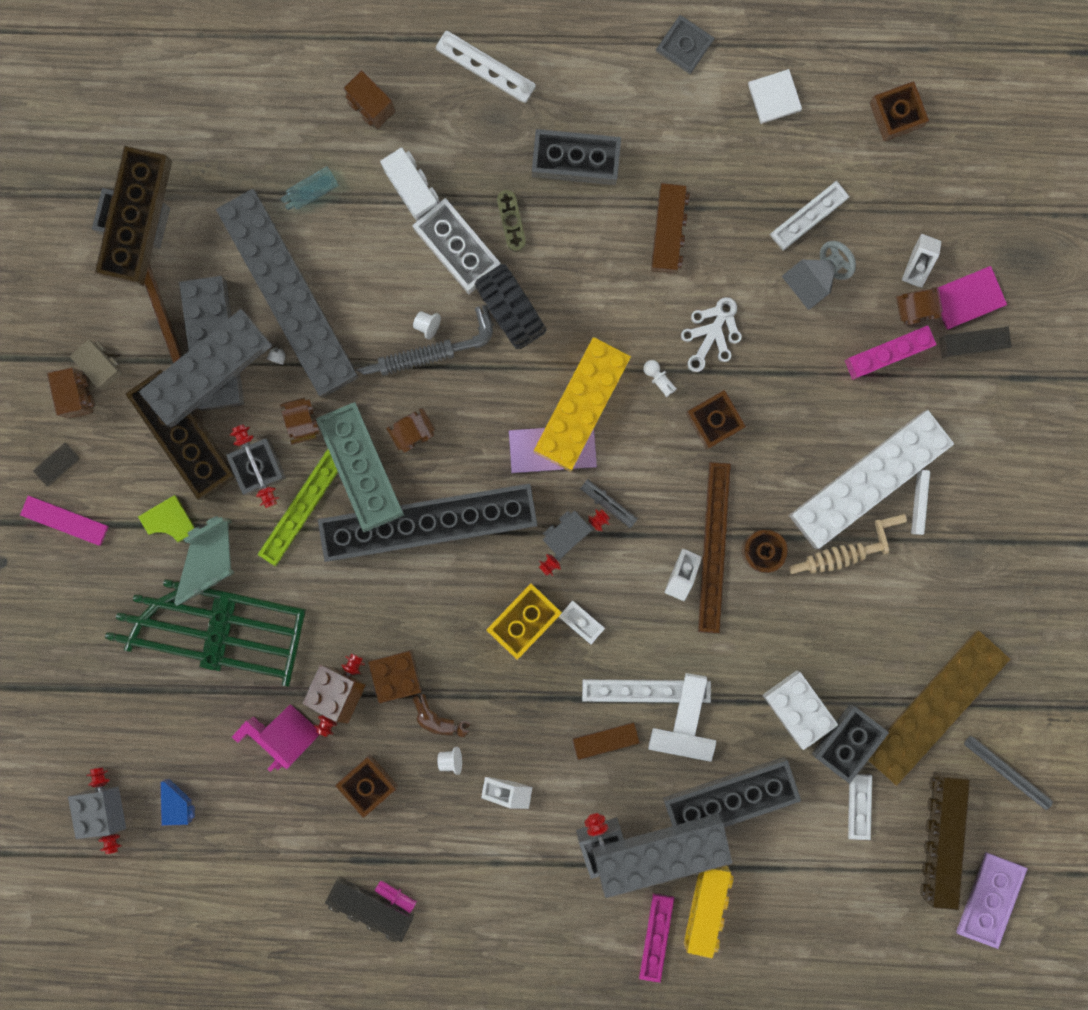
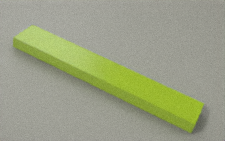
(299, 510)

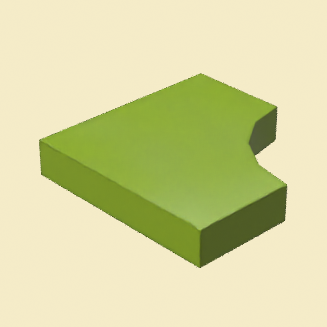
(168, 518)

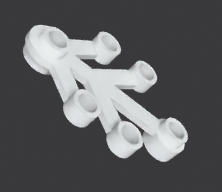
(713, 332)

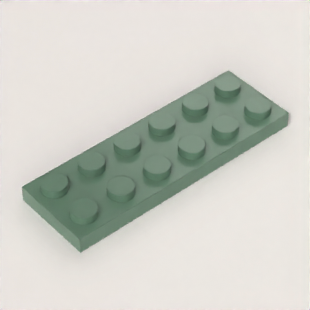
(359, 467)

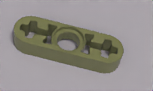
(502, 207)

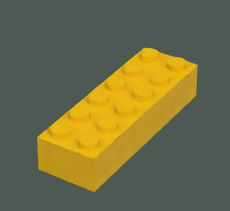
(581, 404)

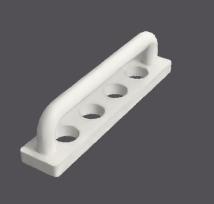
(450, 41)

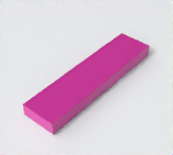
(64, 520)
(656, 937)

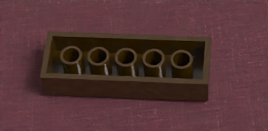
(133, 216)
(186, 446)
(945, 840)

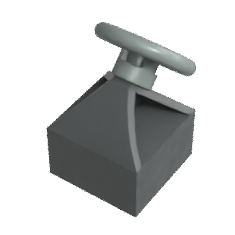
(814, 278)

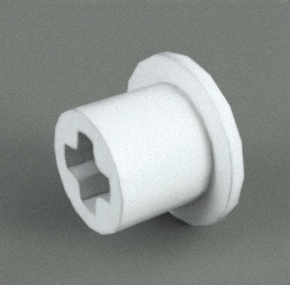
(427, 323)
(450, 761)

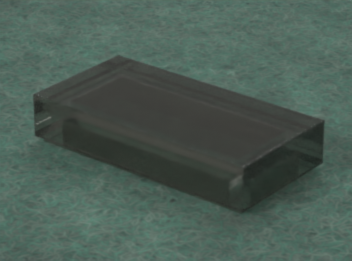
(56, 464)

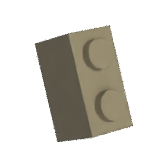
(96, 364)

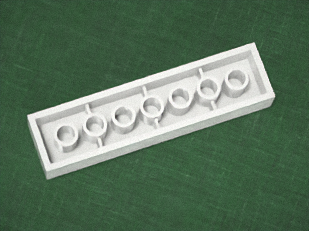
(871, 479)

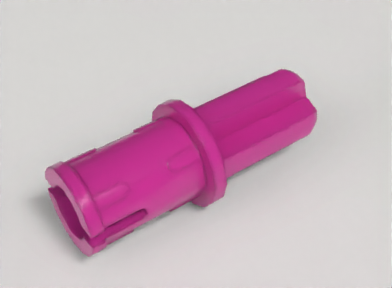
(395, 896)

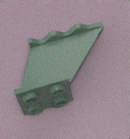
(206, 559)

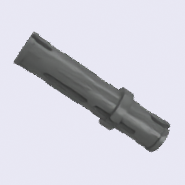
(608, 503)

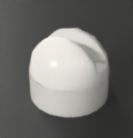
(276, 355)

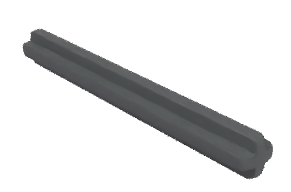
(1009, 773)

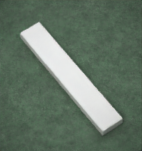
(636, 690)

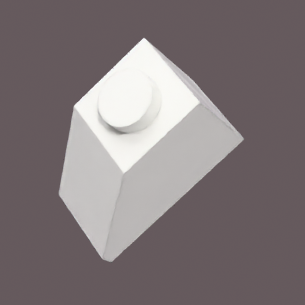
(922, 260)
(683, 575)
(507, 793)

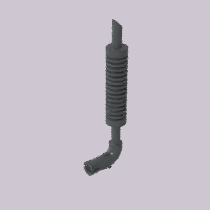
(434, 352)

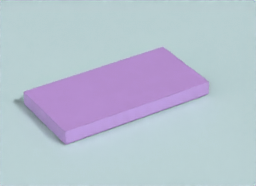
(524, 460)
(991, 900)

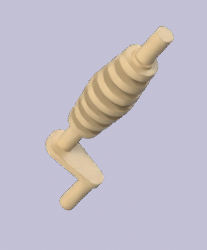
(842, 556)

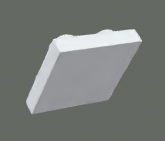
(774, 96)

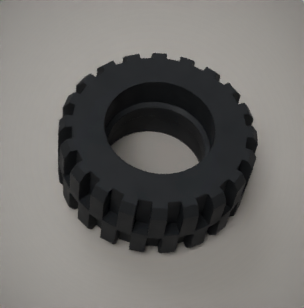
(510, 306)

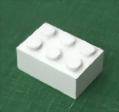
(410, 183)
(800, 710)

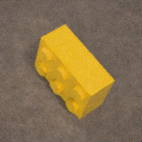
(524, 621)

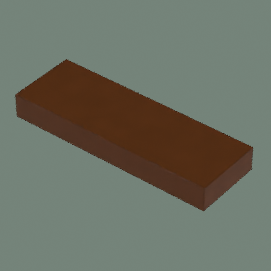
(605, 740)

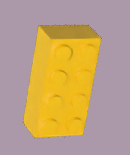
(706, 911)

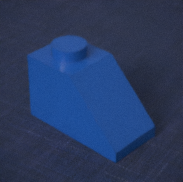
(175, 805)

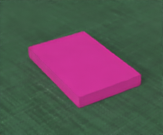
(970, 297)
(287, 736)

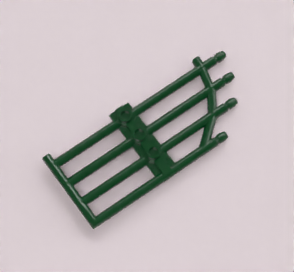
(218, 630)

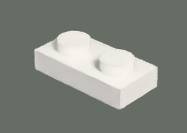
(581, 622)

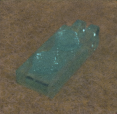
(310, 189)

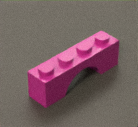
(890, 352)

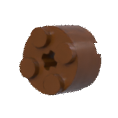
(919, 304)
(298, 420)
(410, 430)
(775, 555)

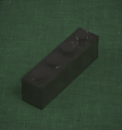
(369, 909)

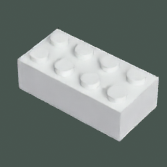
(455, 245)

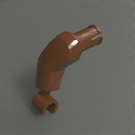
(433, 723)

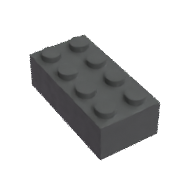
(576, 157)

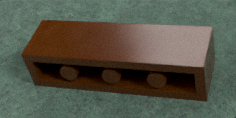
(668, 228)

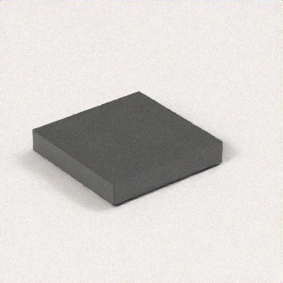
(685, 44)

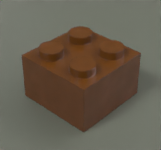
(369, 100)
(899, 111)
(70, 393)
(715, 419)
(395, 676)
(366, 786)

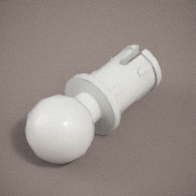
(652, 369)

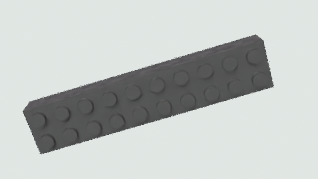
(287, 293)
(431, 523)

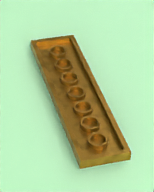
(938, 706)

